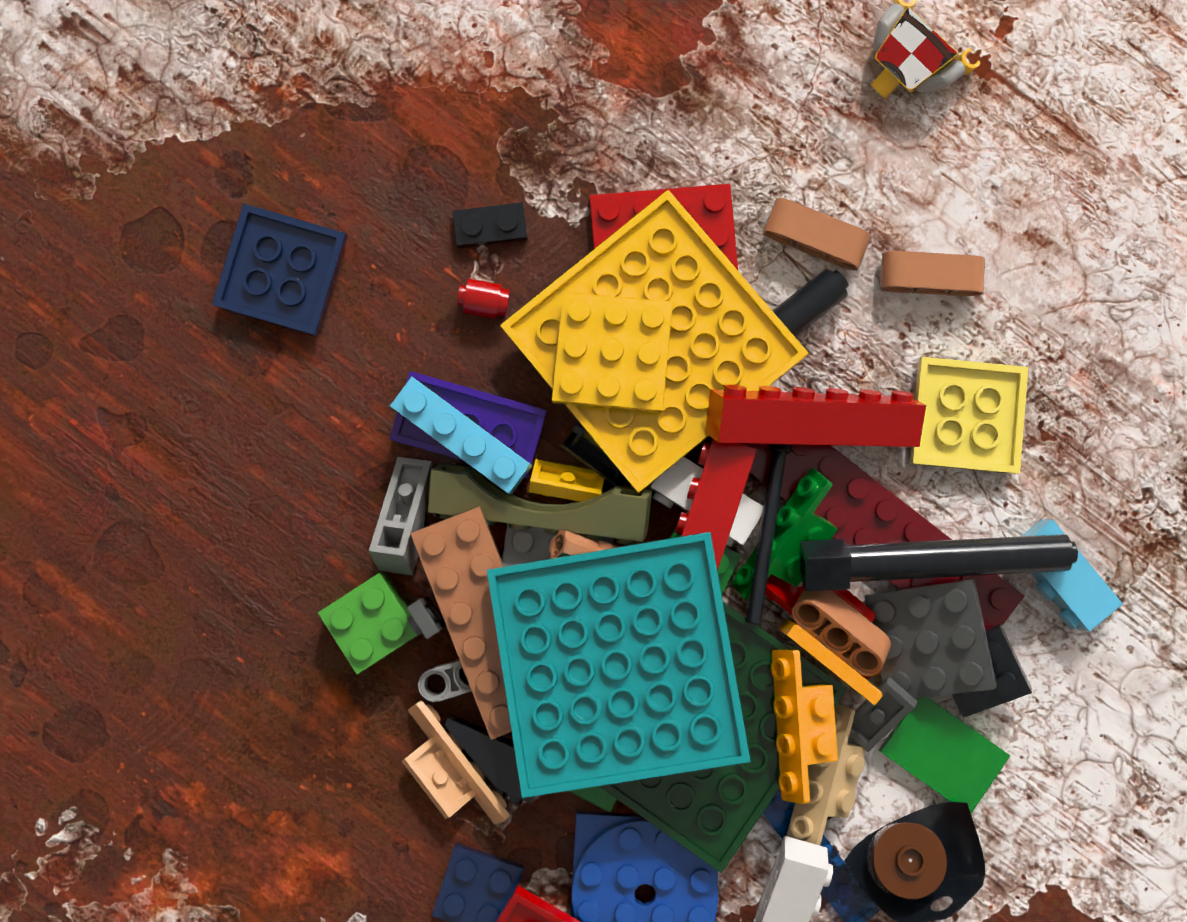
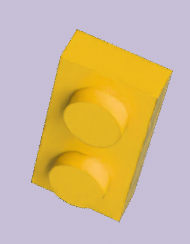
(565, 481)

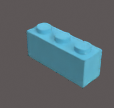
(1078, 592)

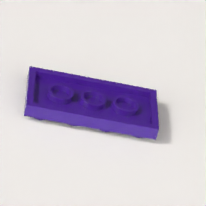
(506, 420)

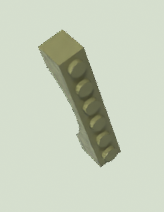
(614, 514)

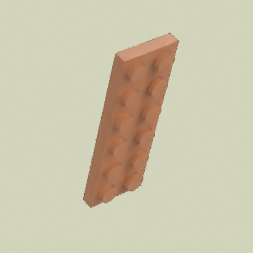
(456, 564)

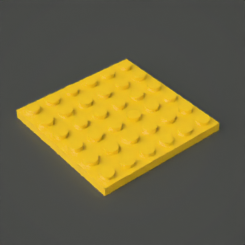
(716, 339)

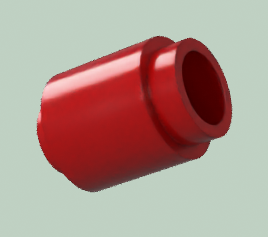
(483, 299)

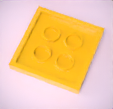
(612, 352)

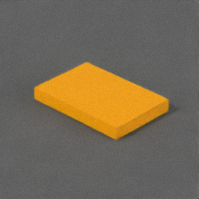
(830, 661)

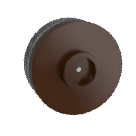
(907, 860)

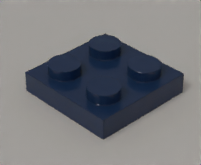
(476, 886)

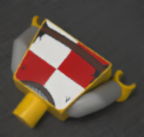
(914, 53)

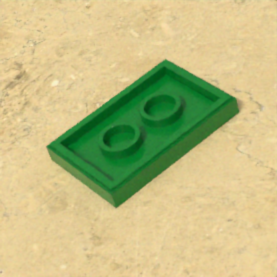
(944, 753)

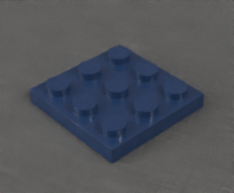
(280, 270)

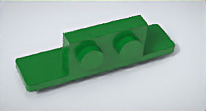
(793, 524)

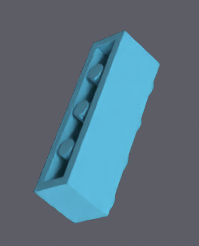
(461, 435)

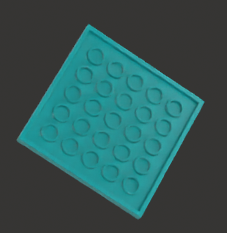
(617, 665)

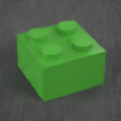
(369, 622)

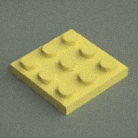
(971, 415)

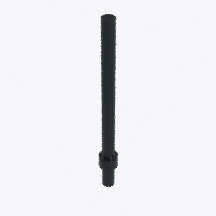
(767, 532)

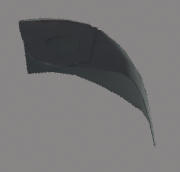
(964, 870)

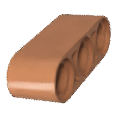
(817, 234)
(932, 273)
(842, 630)

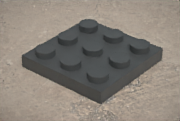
(934, 638)

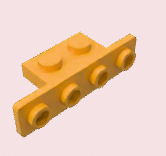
(803, 725)

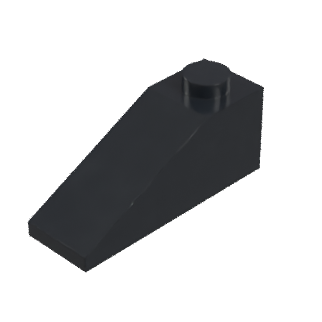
(492, 756)

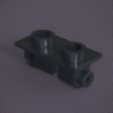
(586, 450)

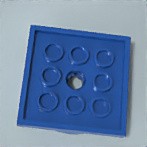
(624, 851)

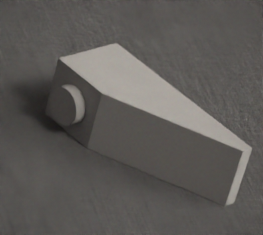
(400, 515)

